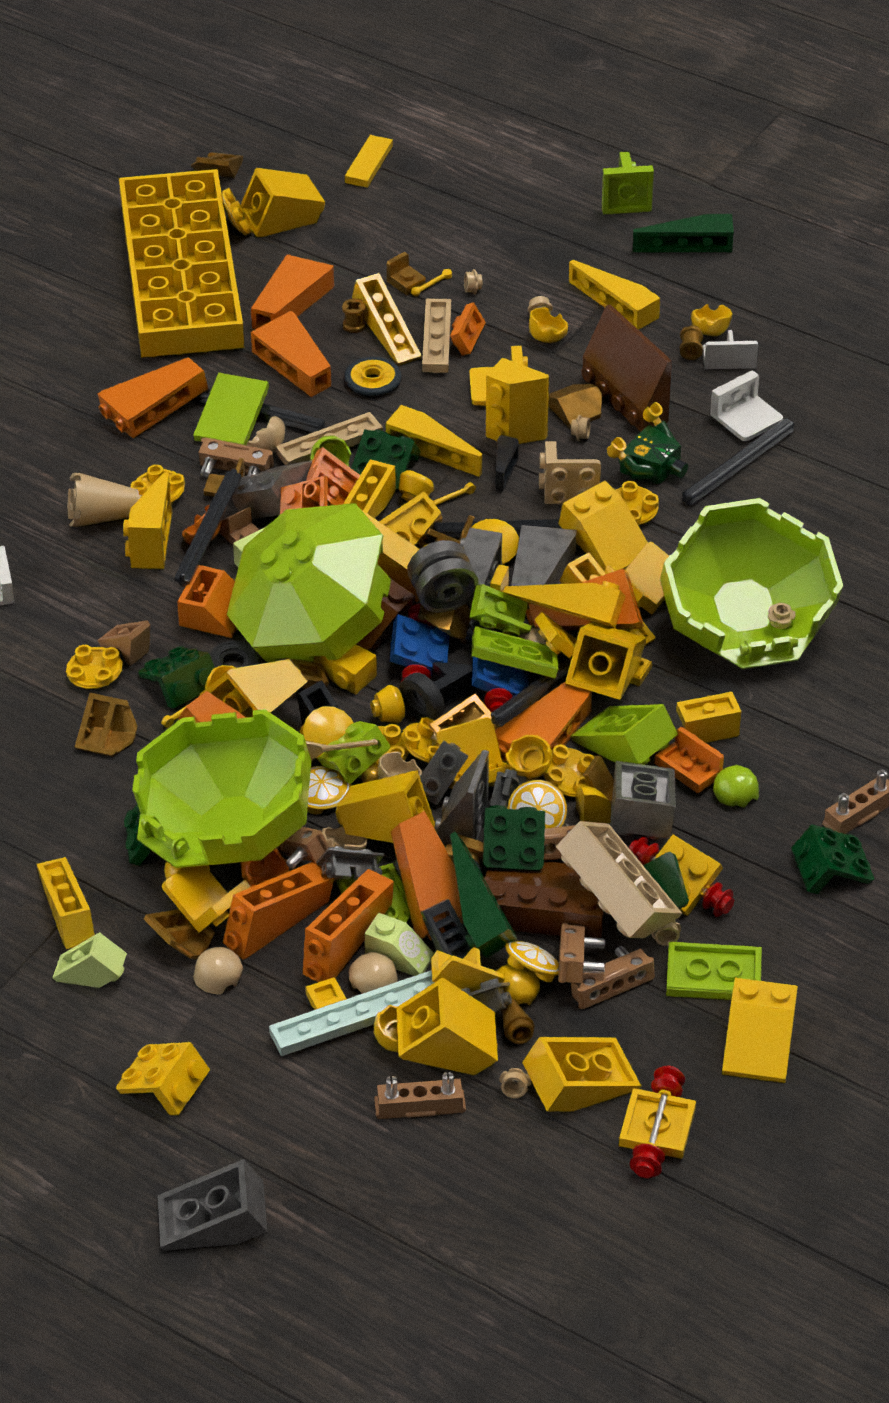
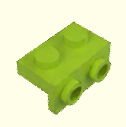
(499, 611)
(355, 761)

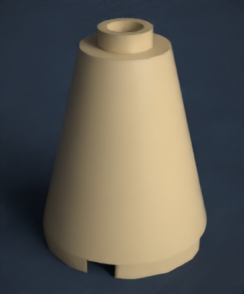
(98, 500)

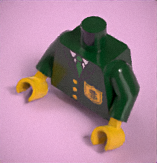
(651, 453)

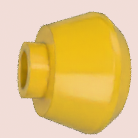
(413, 484)
(388, 705)

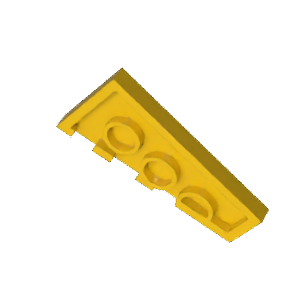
(412, 518)

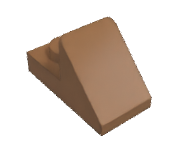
(237, 526)
(130, 639)

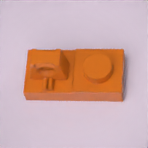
(467, 329)

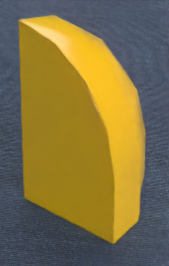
(592, 805)

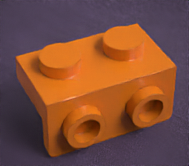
(693, 760)

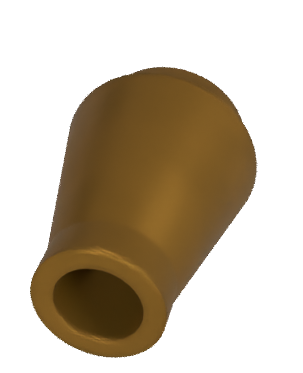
(517, 1024)

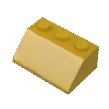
(516, 402)

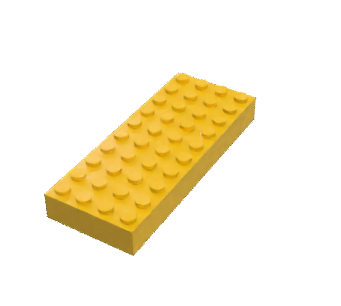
(180, 263)

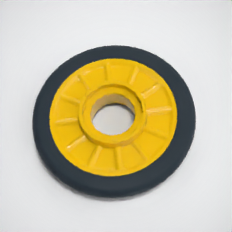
(387, 380)

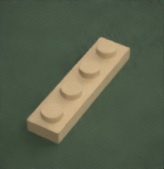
(436, 335)
(349, 430)

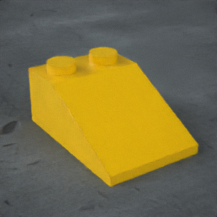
(149, 526)
(603, 526)
(759, 1030)
(578, 1071)

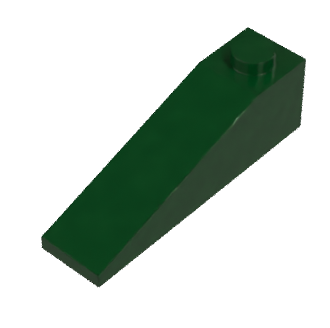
(690, 234)
(480, 910)

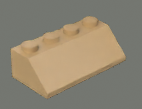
(617, 879)

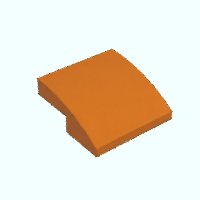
(340, 476)

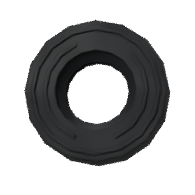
(234, 649)
(419, 684)

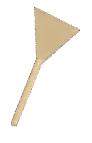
(316, 749)

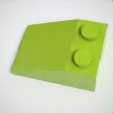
(627, 733)

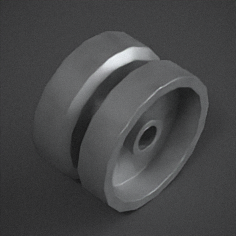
(442, 576)

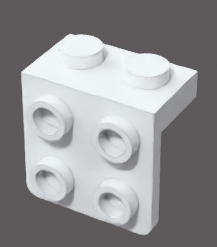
(741, 409)

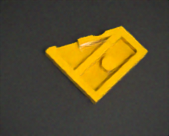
(557, 638)

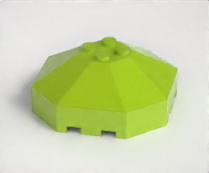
(738, 566)
(310, 584)
(222, 789)

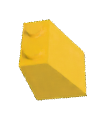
(280, 202)
(605, 659)
(258, 686)
(381, 804)
(447, 1029)

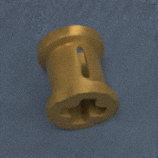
(353, 315)
(691, 342)

